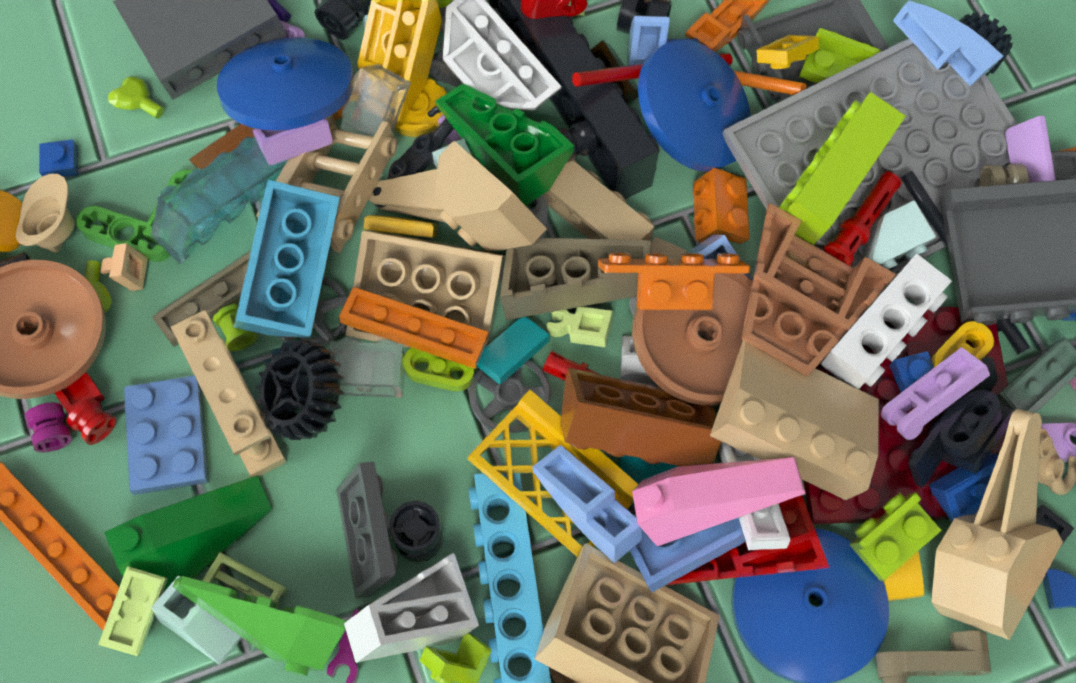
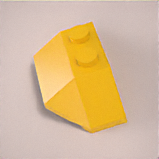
(403, 40)

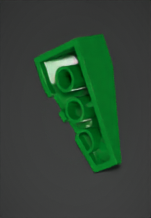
(508, 144)

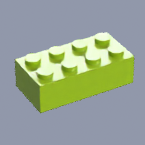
(841, 165)

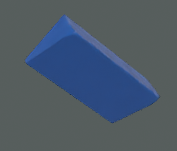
(963, 490)

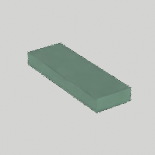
(1041, 378)

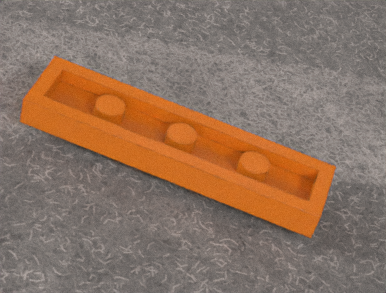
(414, 327)

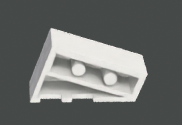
(417, 614)

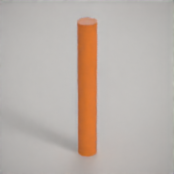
(770, 83)

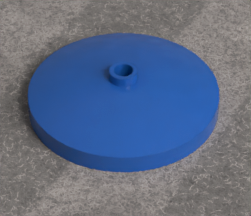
(285, 83)
(689, 101)
(811, 641)

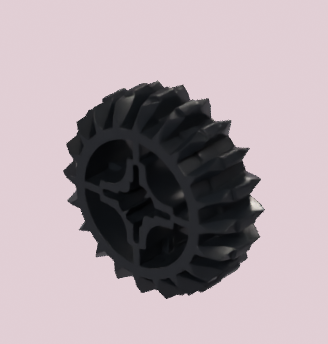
(300, 390)

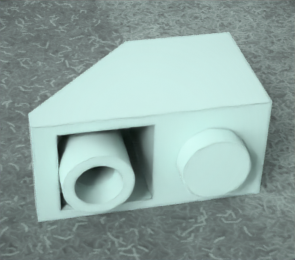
(899, 235)
(195, 625)

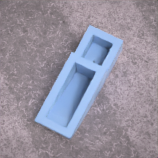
(645, 37)
(947, 40)
(589, 503)

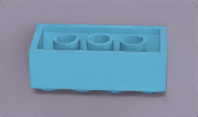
(287, 261)

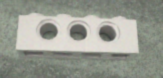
(916, 281)

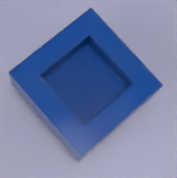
(58, 158)
(910, 369)

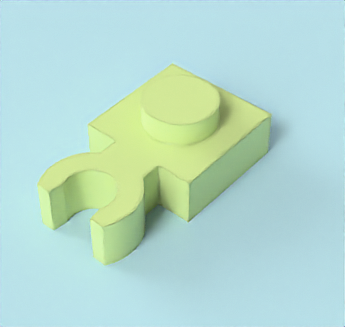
(585, 327)

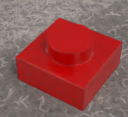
(79, 391)

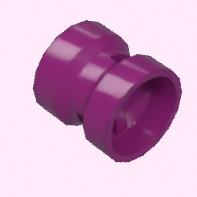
(48, 427)

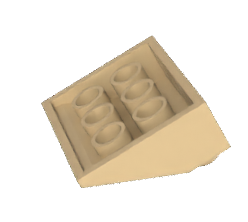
(431, 277)
(811, 417)
(621, 632)

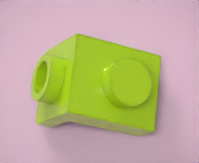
(459, 667)

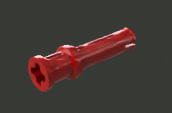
(856, 230)

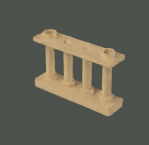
(365, 175)
(228, 394)

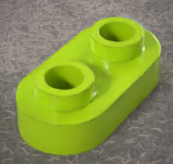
(438, 371)

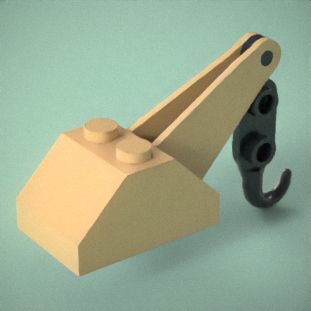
(456, 193)

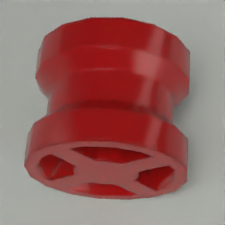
(91, 421)

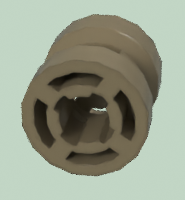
(996, 175)

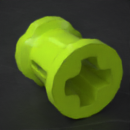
(223, 320)

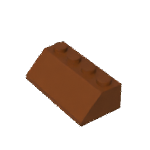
(635, 421)

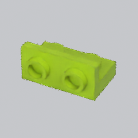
(834, 55)
(894, 536)

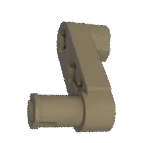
(967, 658)

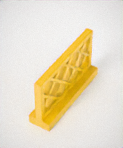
(545, 424)

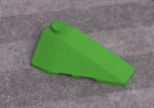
(290, 635)

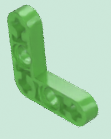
(117, 221)

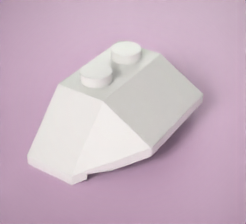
(492, 58)

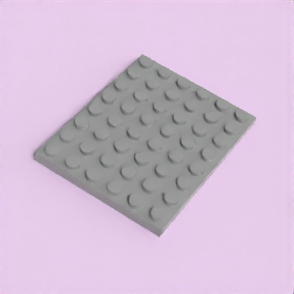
(943, 139)

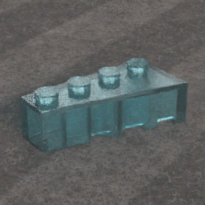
(209, 196)

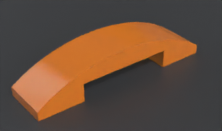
(724, 22)

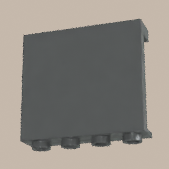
(839, 16)
(196, 38)
(1013, 250)

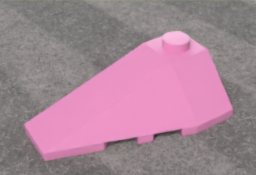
(711, 494)

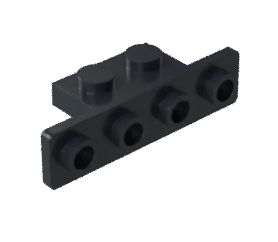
(931, 453)

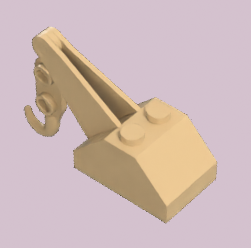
(1000, 555)

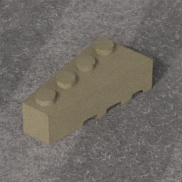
(565, 275)

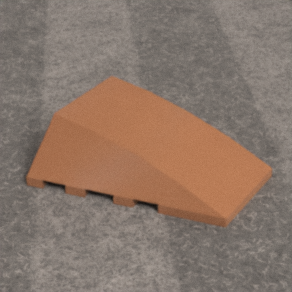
(804, 296)

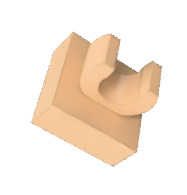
(126, 267)

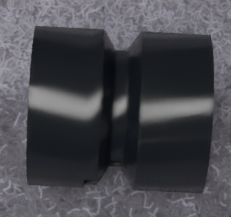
(633, 8)
(340, 16)
(416, 531)

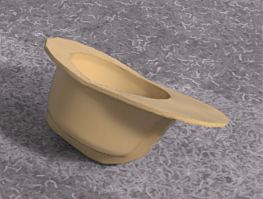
(45, 214)

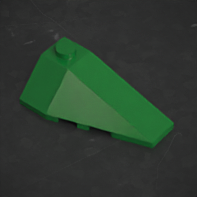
(190, 532)

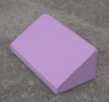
(287, 144)
(1030, 145)

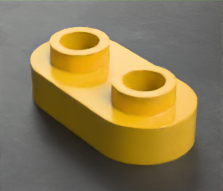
(972, 331)

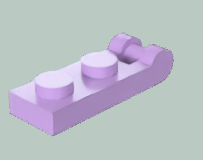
(934, 392)

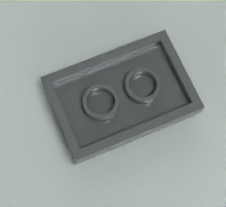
(366, 530)

